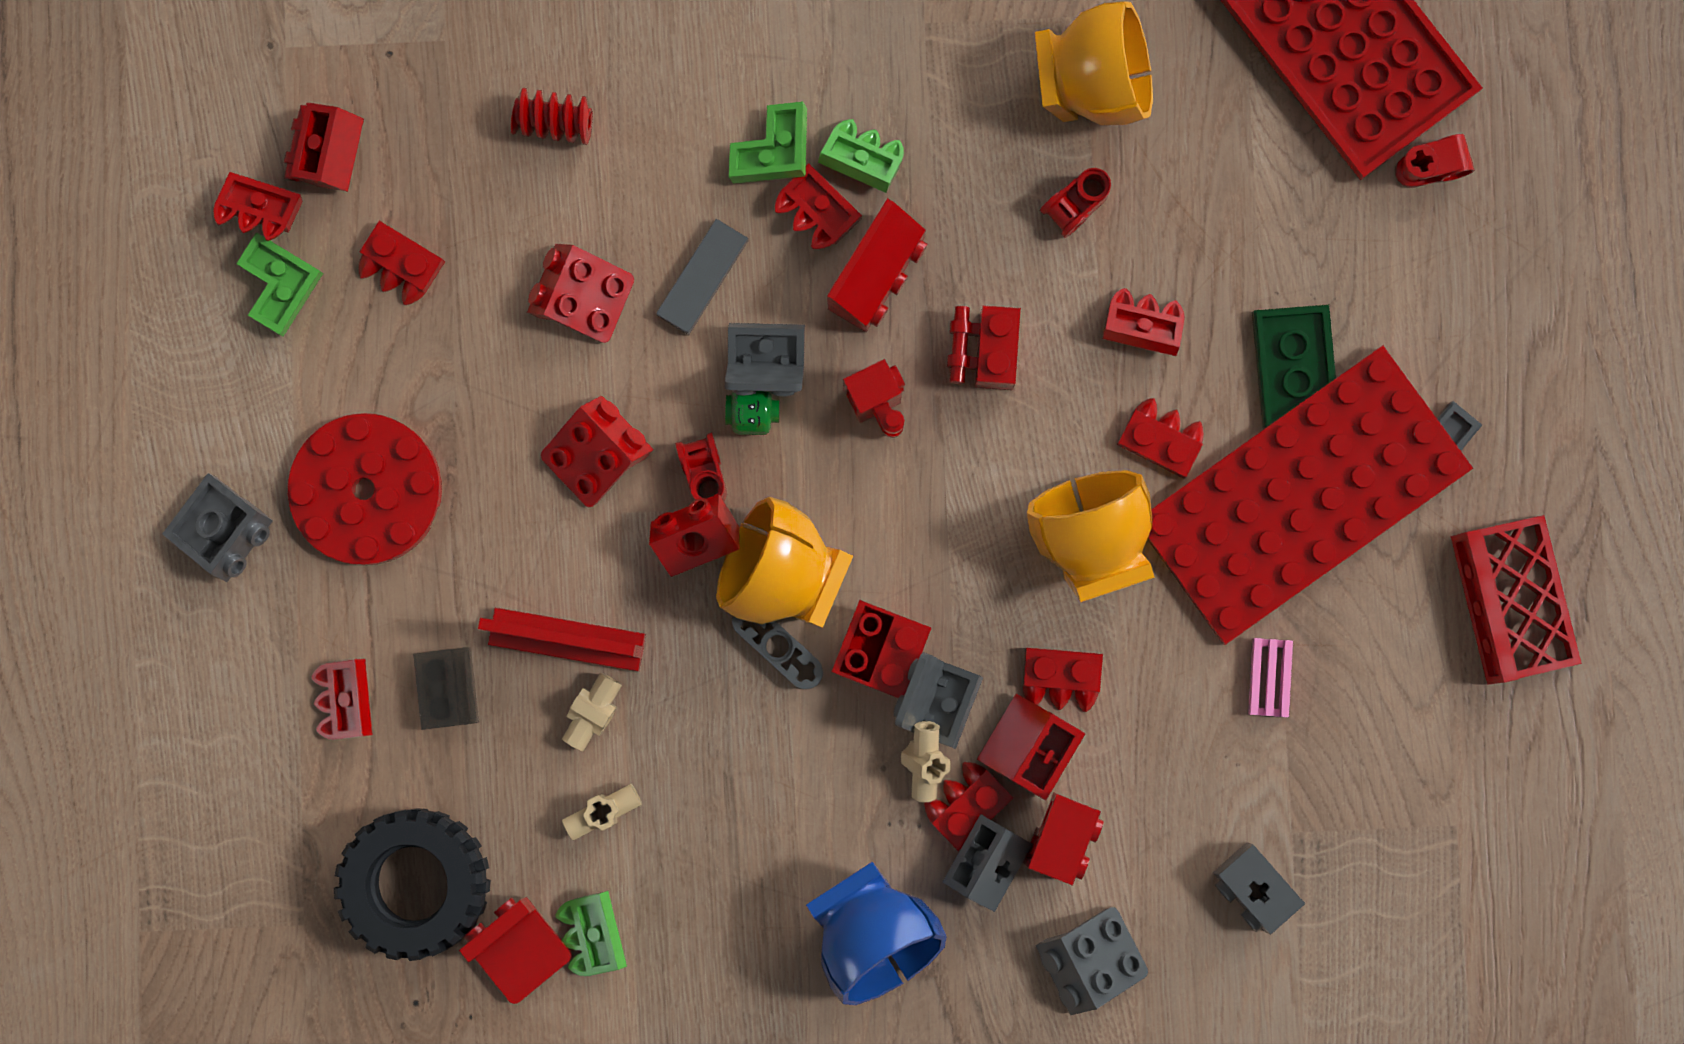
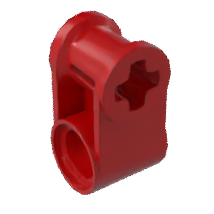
(1439, 160)
(1072, 205)
(701, 464)

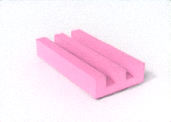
(1285, 680)

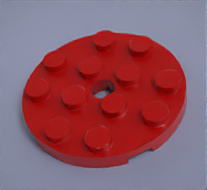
(326, 479)

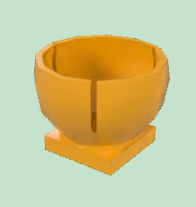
(1091, 66)
(1102, 543)
(782, 570)

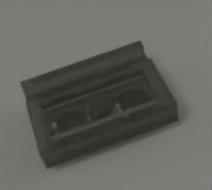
(446, 688)

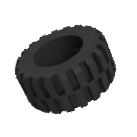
(362, 896)

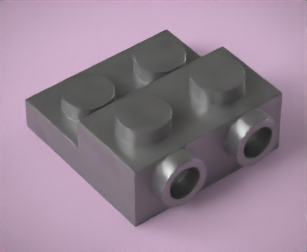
(218, 528)

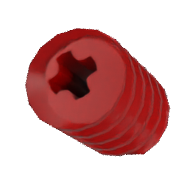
(552, 117)

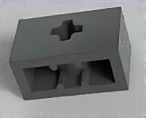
(987, 863)
(1278, 898)

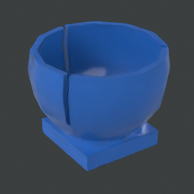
(864, 927)

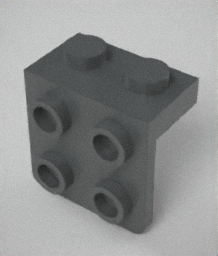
(765, 358)
(938, 695)
(1093, 962)

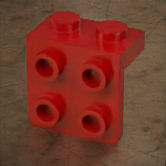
(580, 292)
(594, 450)
(516, 949)

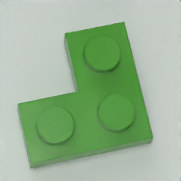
(779, 154)
(287, 280)

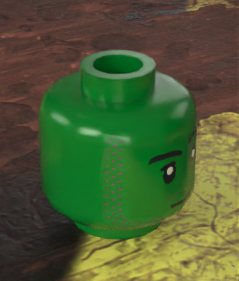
(751, 413)

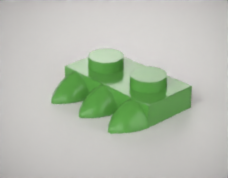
(861, 156)
(593, 934)

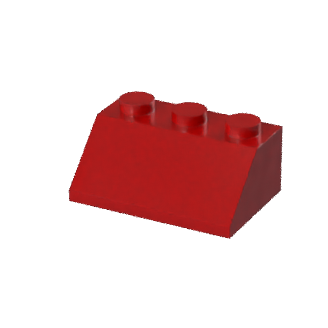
(877, 267)

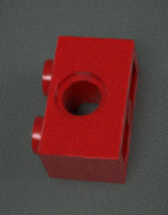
(694, 535)

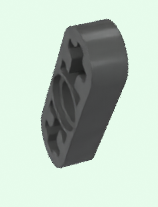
(791, 674)

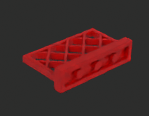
(1488, 614)
(565, 639)

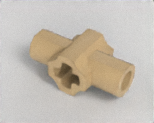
(591, 711)
(925, 761)
(584, 820)

